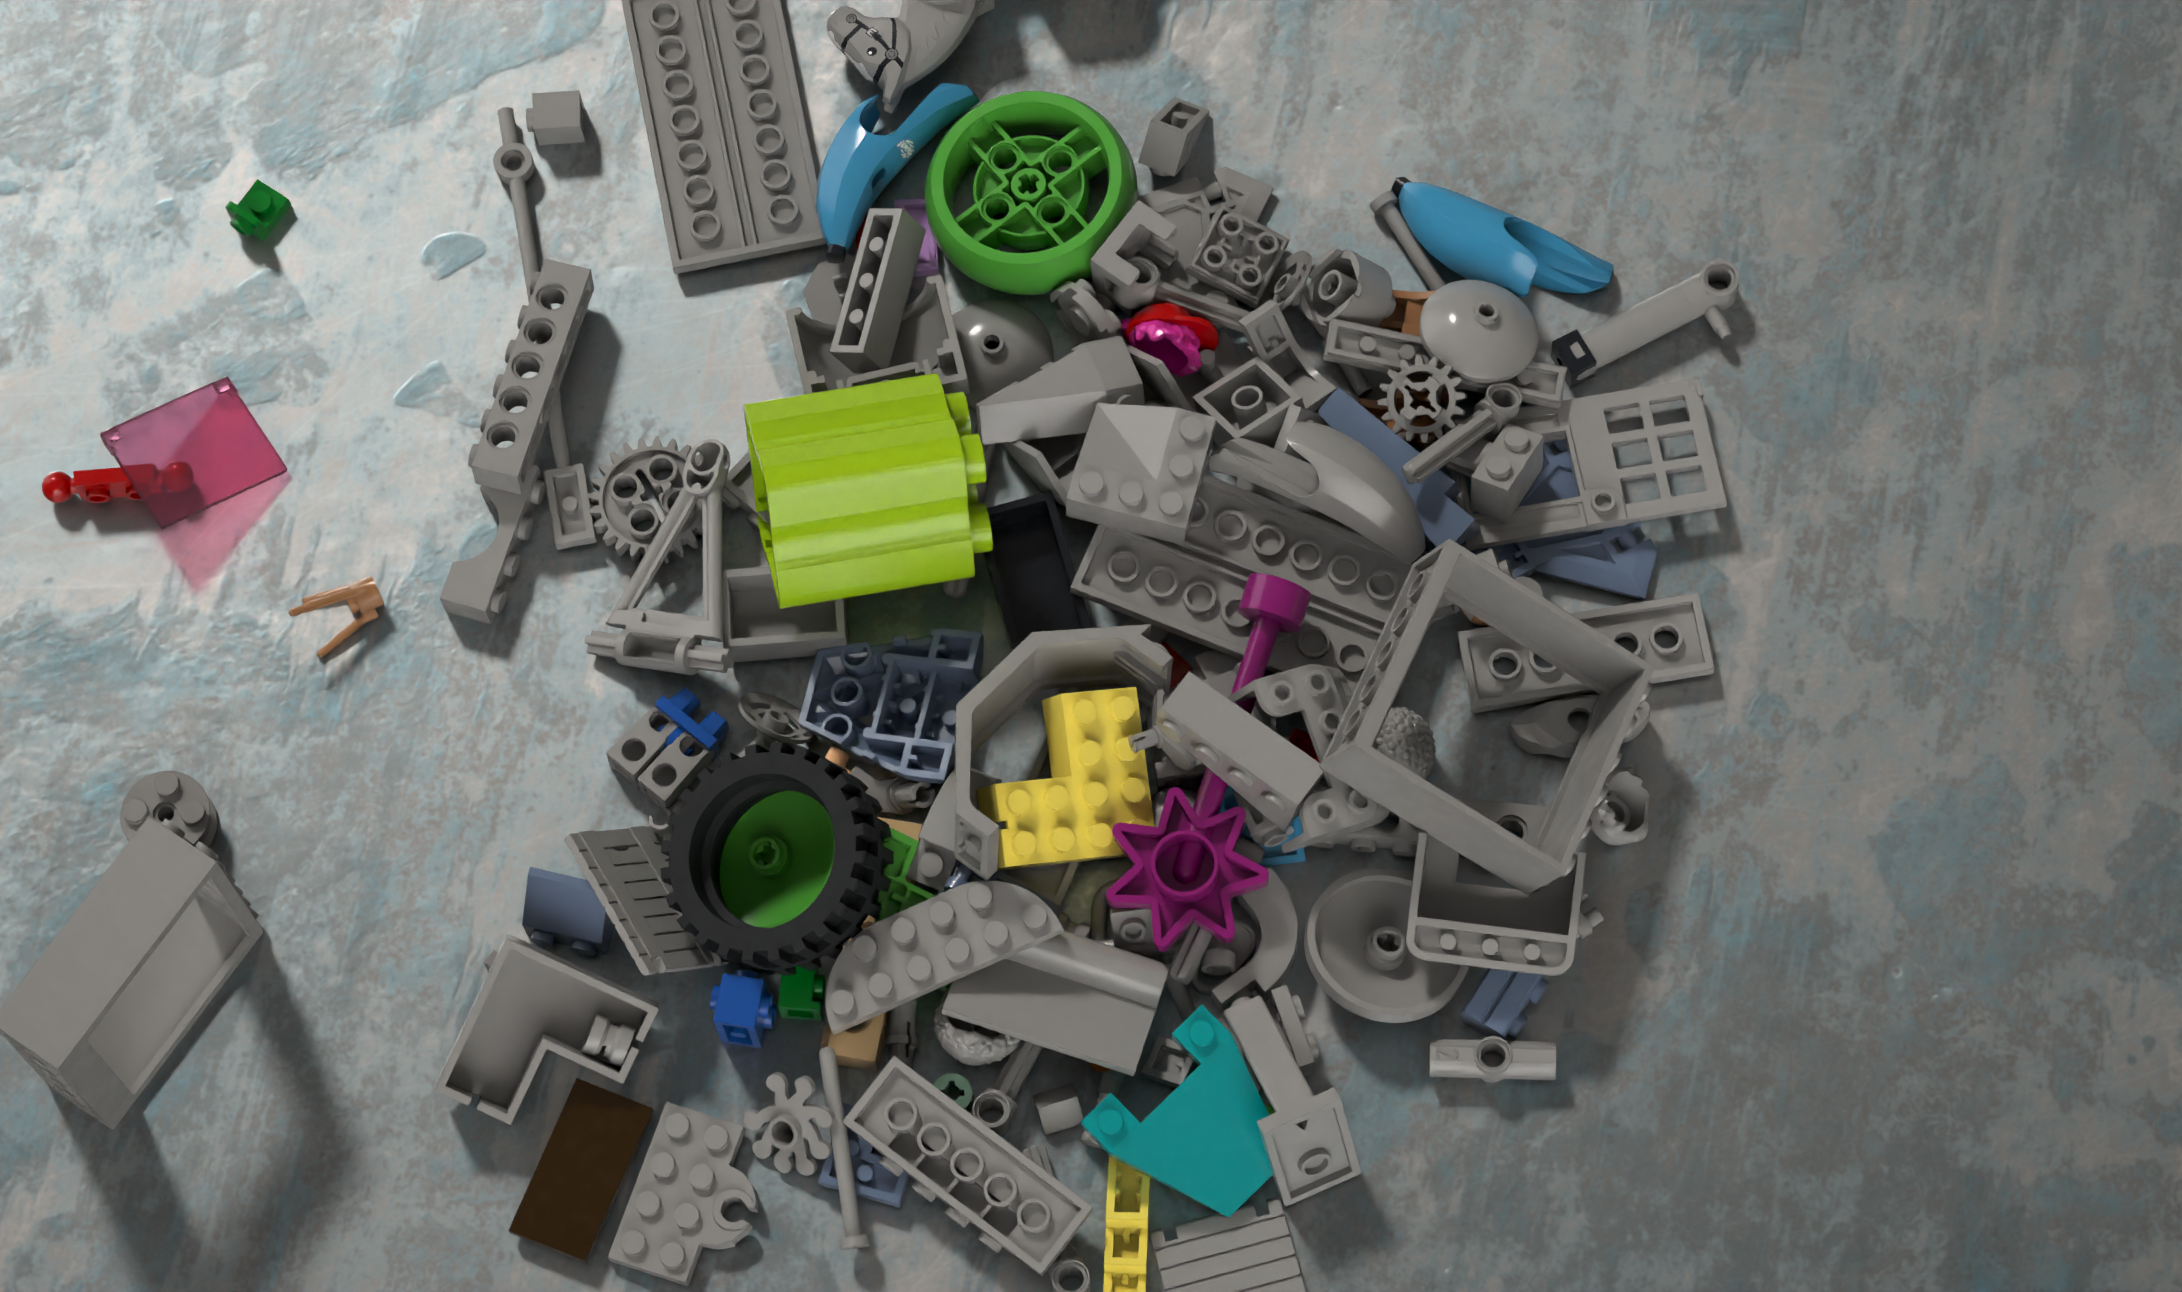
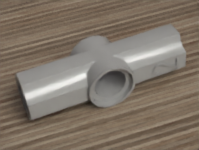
(1521, 1059)

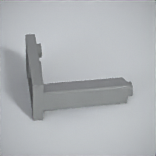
(1307, 1134)

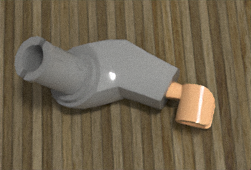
(894, 793)

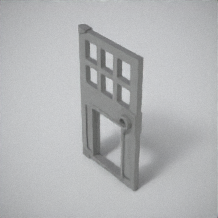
(1594, 467)

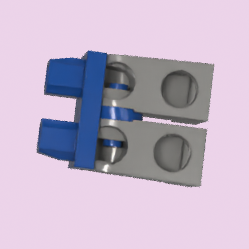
(668, 748)

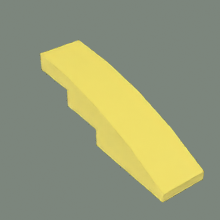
(1126, 1229)

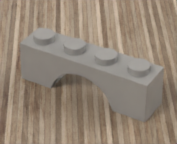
(478, 584)

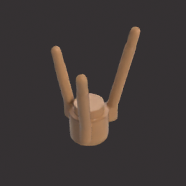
(360, 596)

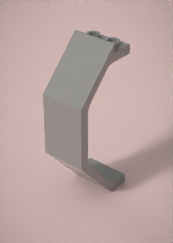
(1039, 663)

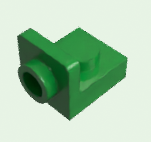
(258, 211)

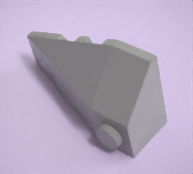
(1062, 394)

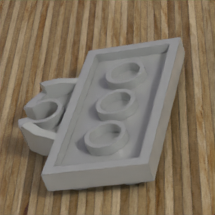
(684, 1196)

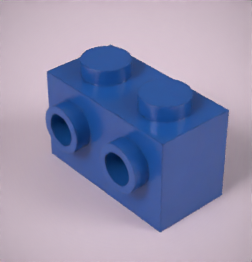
(742, 1009)

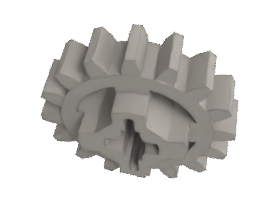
(1409, 413)

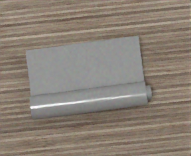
(1067, 998)

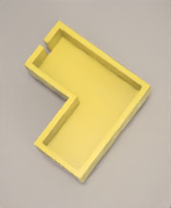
(1090, 789)

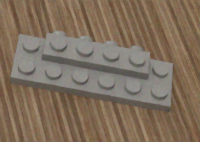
(967, 1167)

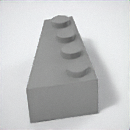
(1240, 750)

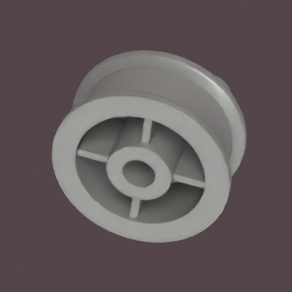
(170, 797)

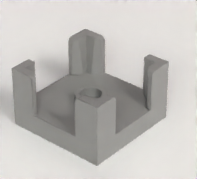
(1138, 234)

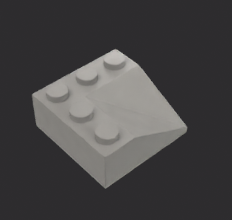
(1141, 469)

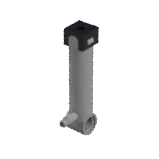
(1648, 321)

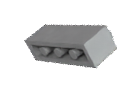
(877, 290)

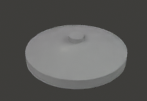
(1362, 954)

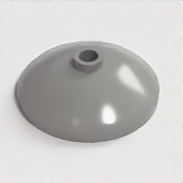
(1477, 345)
(1021, 349)

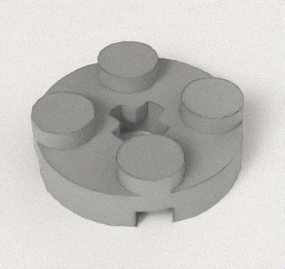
(1082, 313)

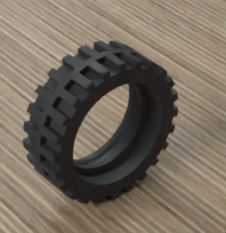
(708, 821)

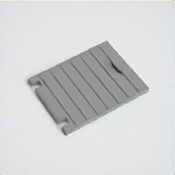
(627, 880)
(1230, 1253)

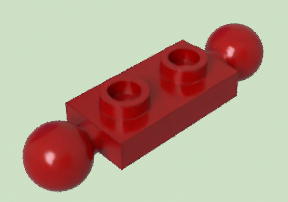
(91, 485)

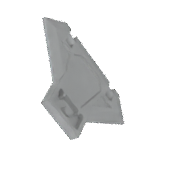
(1189, 208)

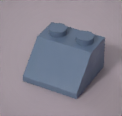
(565, 913)

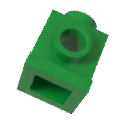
(800, 993)

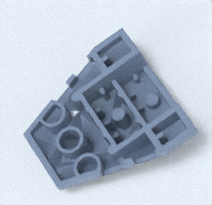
(907, 691)

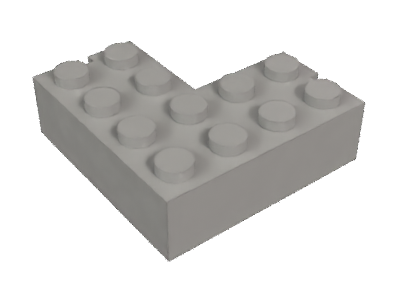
(522, 1010)

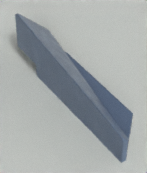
(1431, 497)

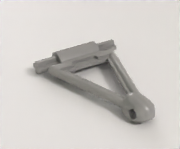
(672, 639)

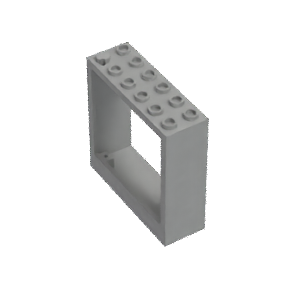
(1541, 628)
(130, 971)

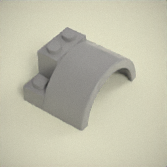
(922, 347)

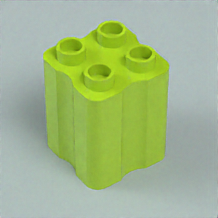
(867, 489)

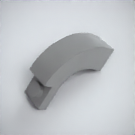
(1277, 347)
(936, 849)
(1276, 921)

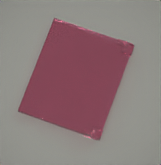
(193, 452)

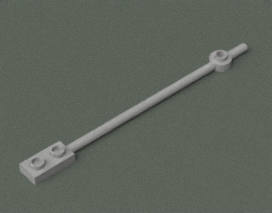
(567, 482)

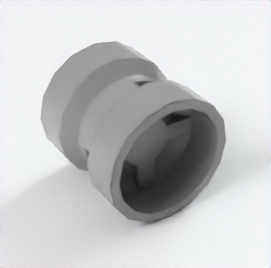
(608, 1040)

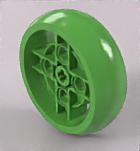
(986, 138)

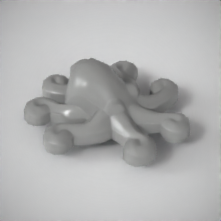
(791, 1126)

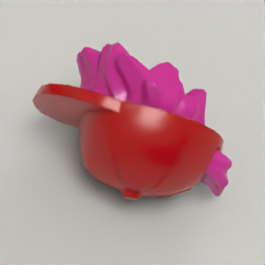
(1171, 336)

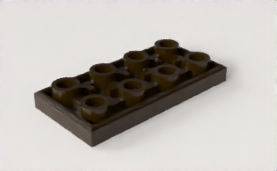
(581, 1171)

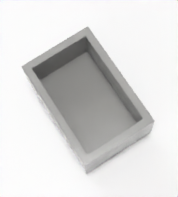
(762, 631)

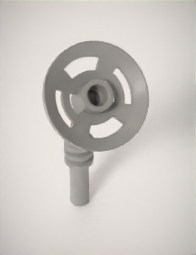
(1290, 289)
(770, 729)

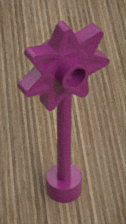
(1190, 860)

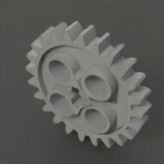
(621, 515)

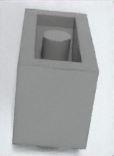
(1172, 136)

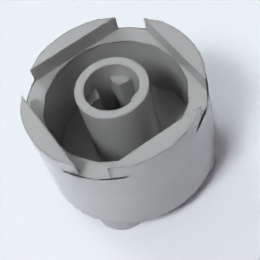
(1348, 290)

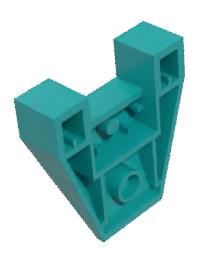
(1204, 1132)

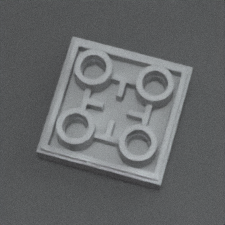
(1237, 255)

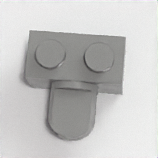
(1501, 470)

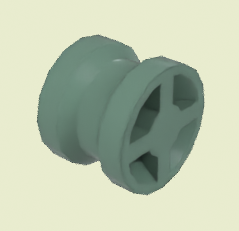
(955, 1082)

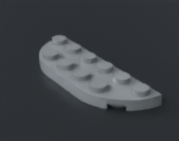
(933, 947)

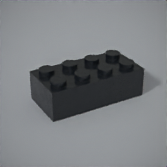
(1032, 569)

